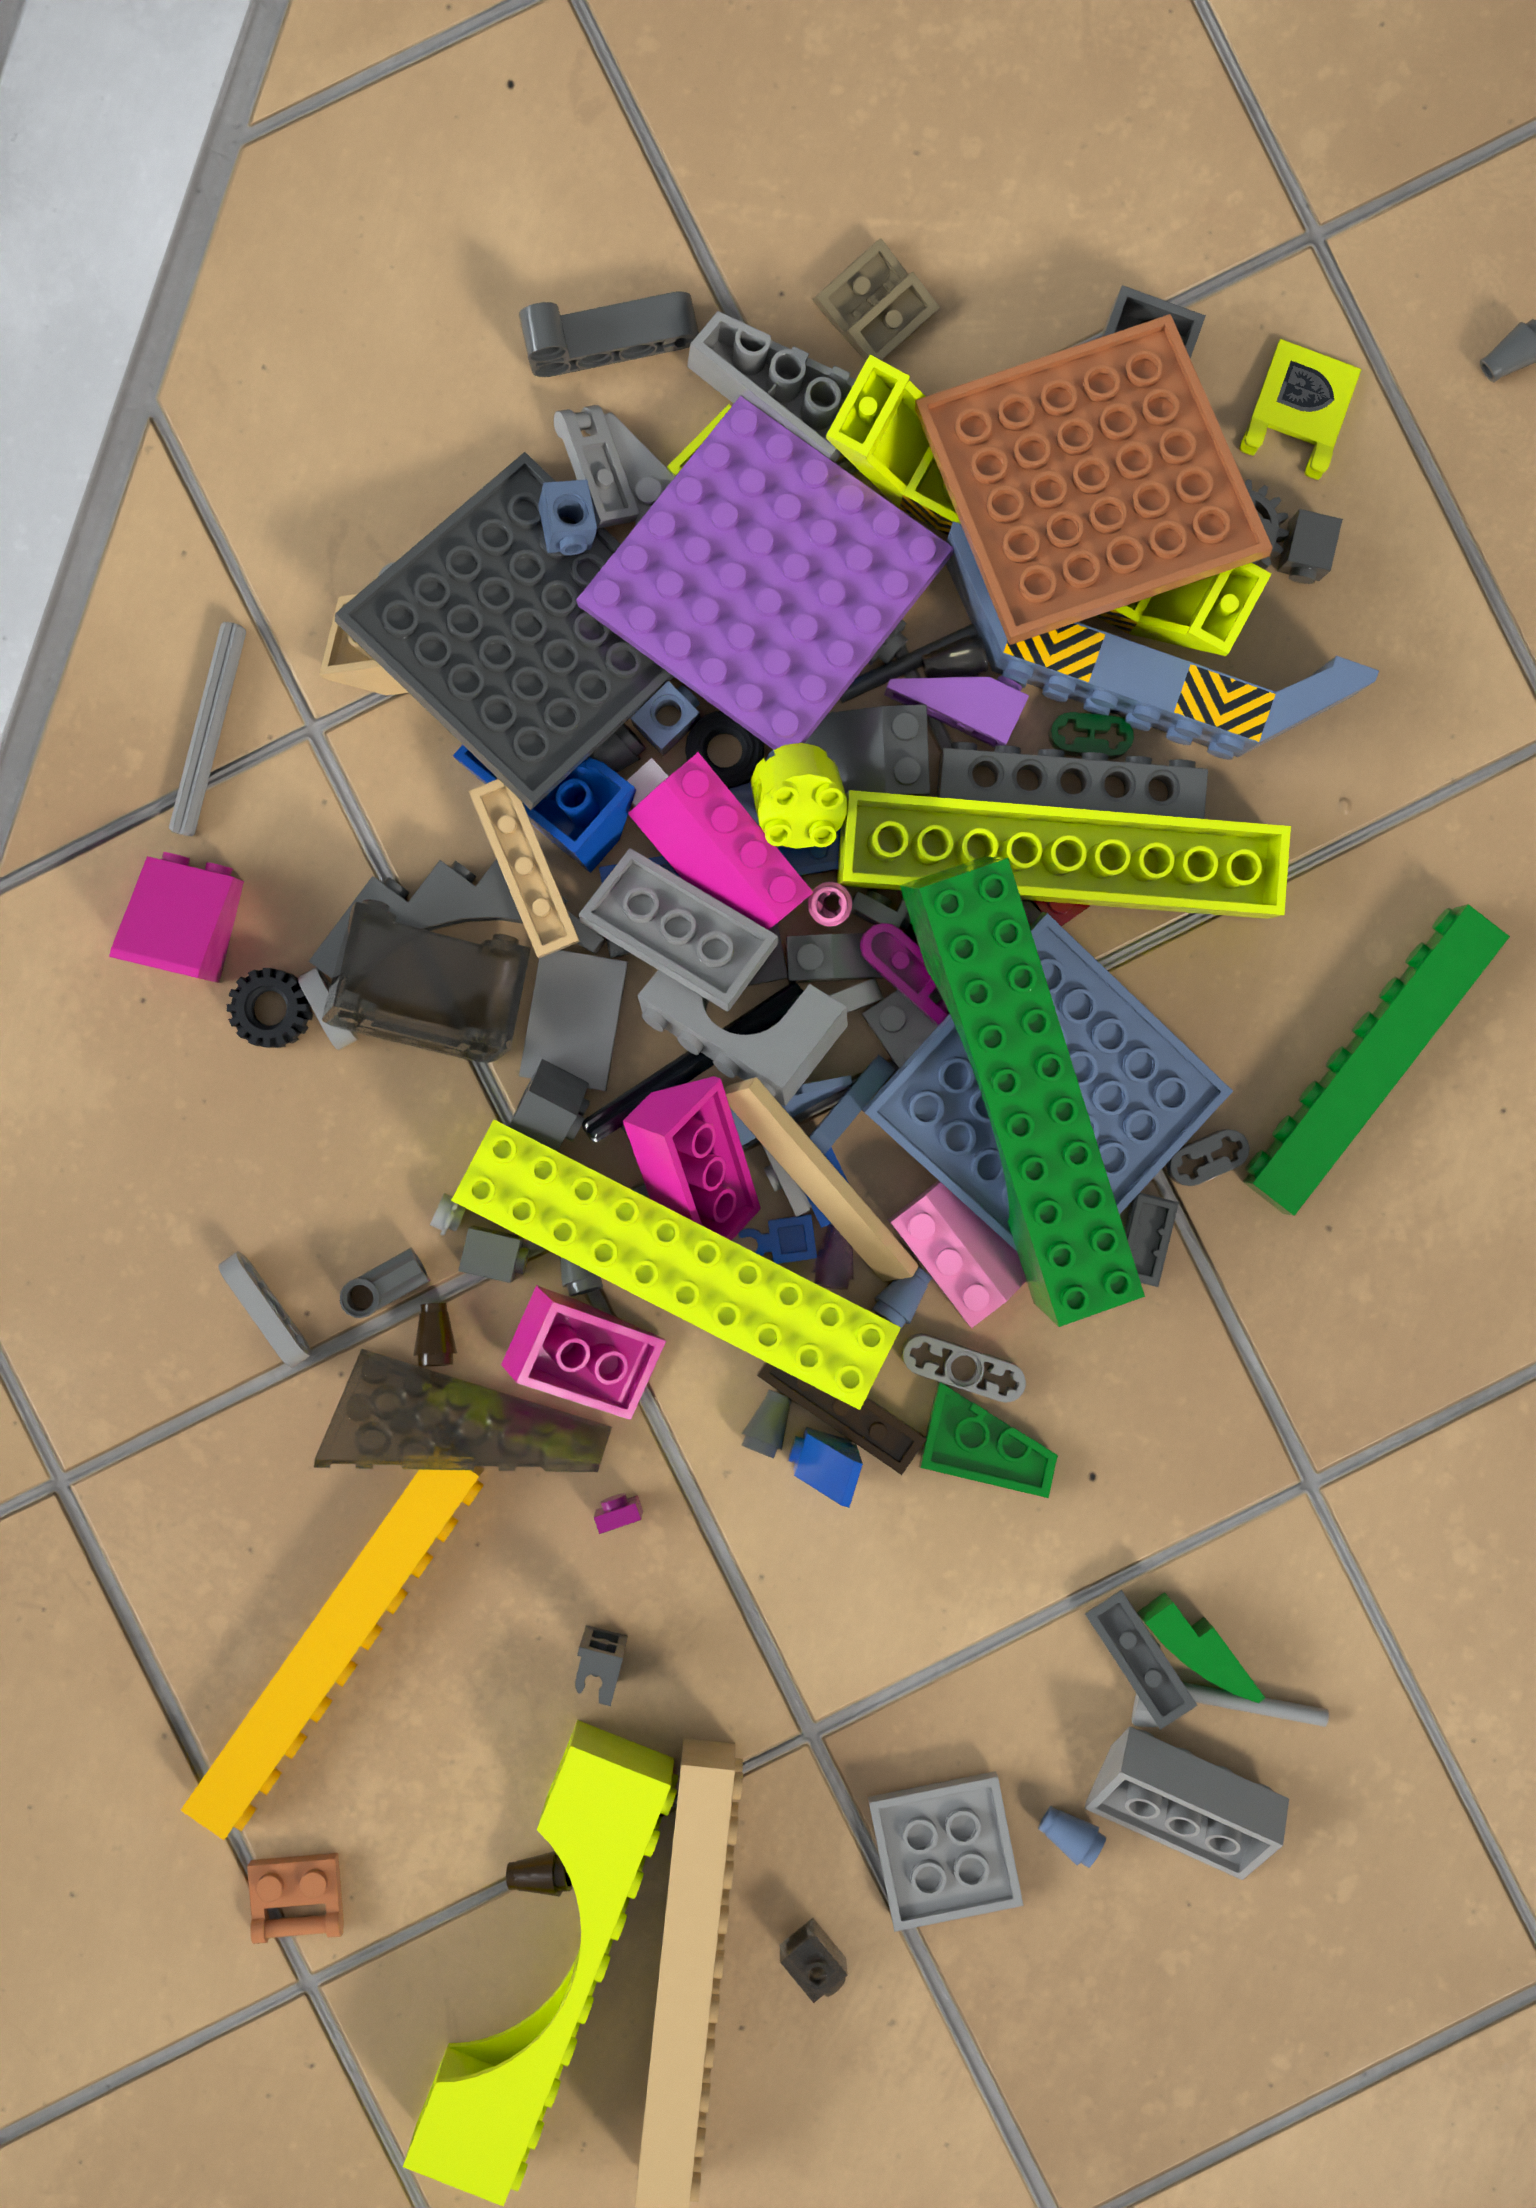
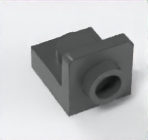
(875, 910)

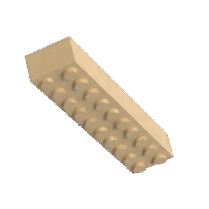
(690, 1975)

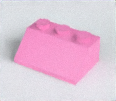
(959, 1252)

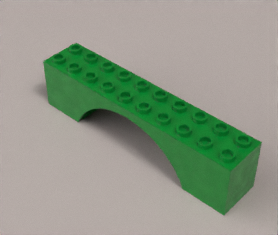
(1001, 1005)

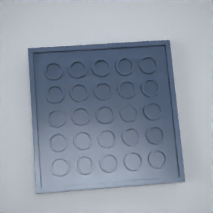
(1133, 1073)

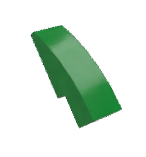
(1198, 1648)

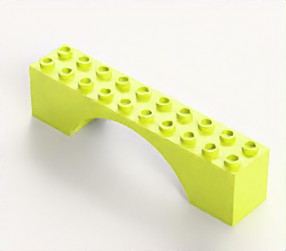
(676, 1264)
(496, 2089)

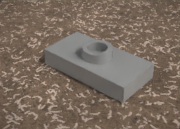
(781, 1179)

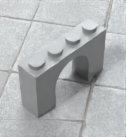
(777, 1057)

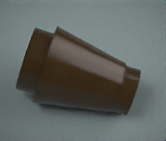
(434, 1336)
(539, 1875)

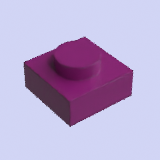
(617, 1512)

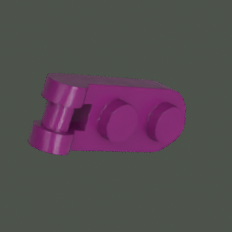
(903, 966)

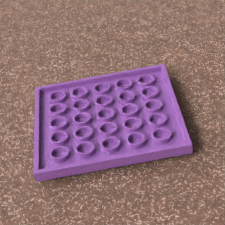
(765, 577)

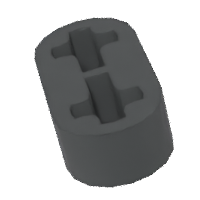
(1212, 1166)

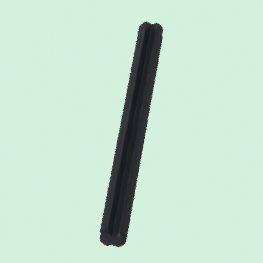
(688, 1065)

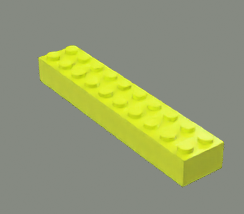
(1071, 853)

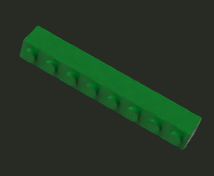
(1375, 1058)

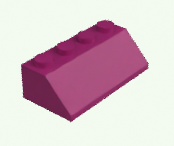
(719, 844)
(694, 1155)

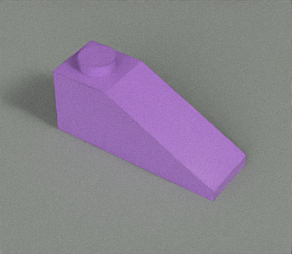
(972, 705)

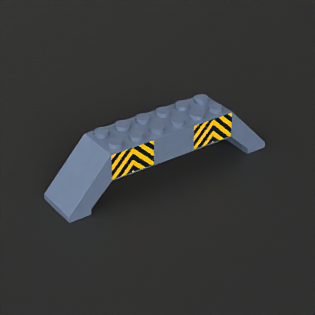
(1147, 683)

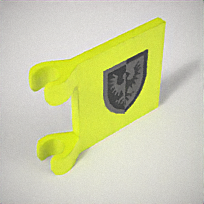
(1305, 399)

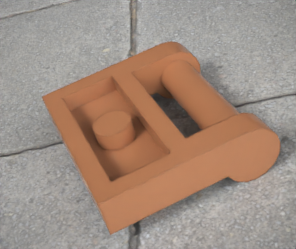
(295, 1883)

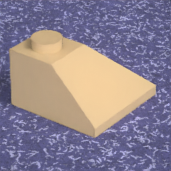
(351, 665)

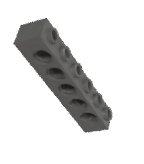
(1183, 781)

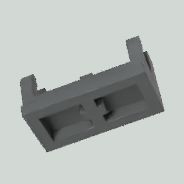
(602, 1657)

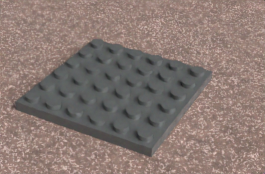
(496, 640)

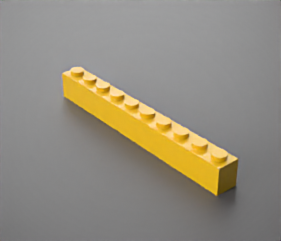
(328, 1646)

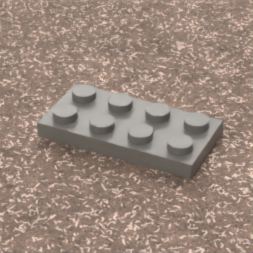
(678, 929)

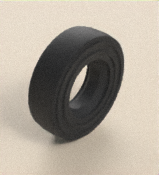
(719, 723)

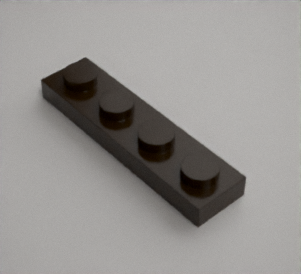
(869, 1427)

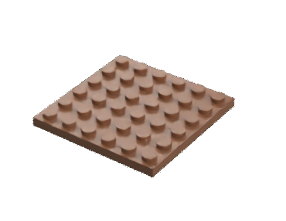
(1092, 479)

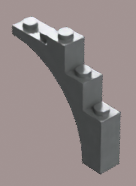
(441, 902)

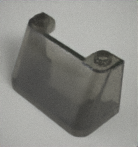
(426, 986)

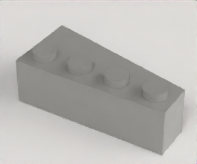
(772, 377)

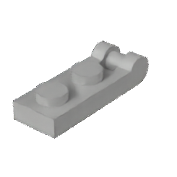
(599, 463)

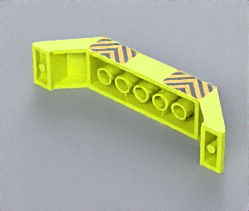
(888, 446)

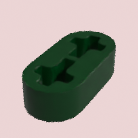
(1092, 725)

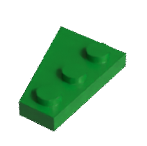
(982, 1448)

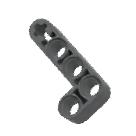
(606, 333)

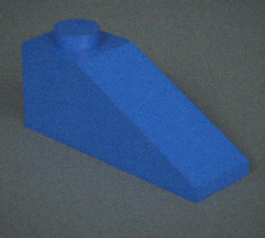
(827, 1464)

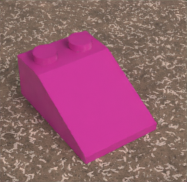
(582, 1354)

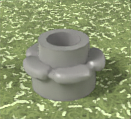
(447, 1215)

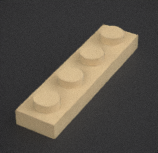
(524, 868)

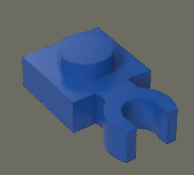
(788, 1239)

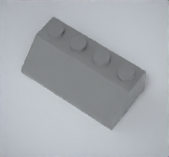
(1189, 1804)

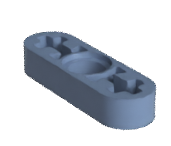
(851, 1103)

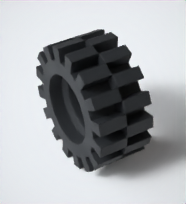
(244, 1015)

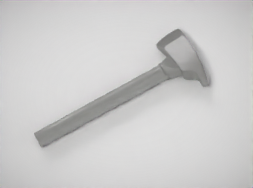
(1225, 1699)

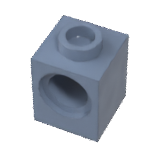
(567, 500)
(664, 737)

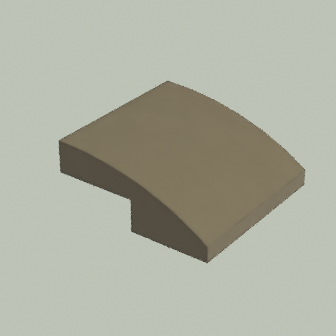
(876, 302)

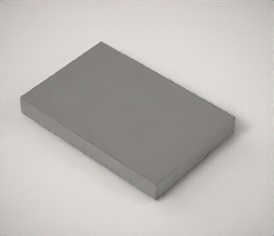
(575, 1015)

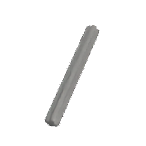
(207, 729)

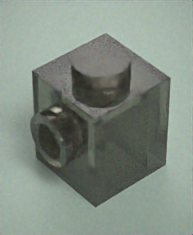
(814, 1961)

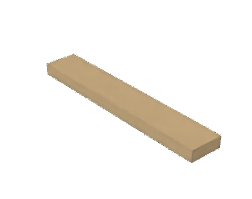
(820, 1180)

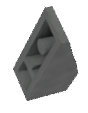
(828, 958)

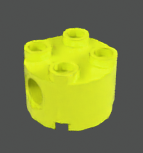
(799, 797)

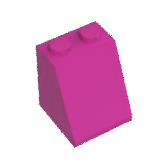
(179, 917)

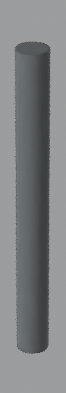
(901, 665)

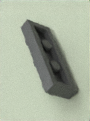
(1141, 1659)

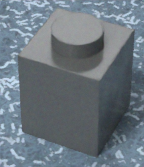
(1309, 547)
(493, 1254)

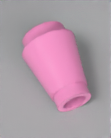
(821, 912)

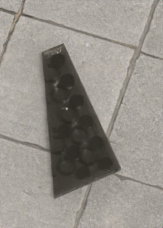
(444, 1423)

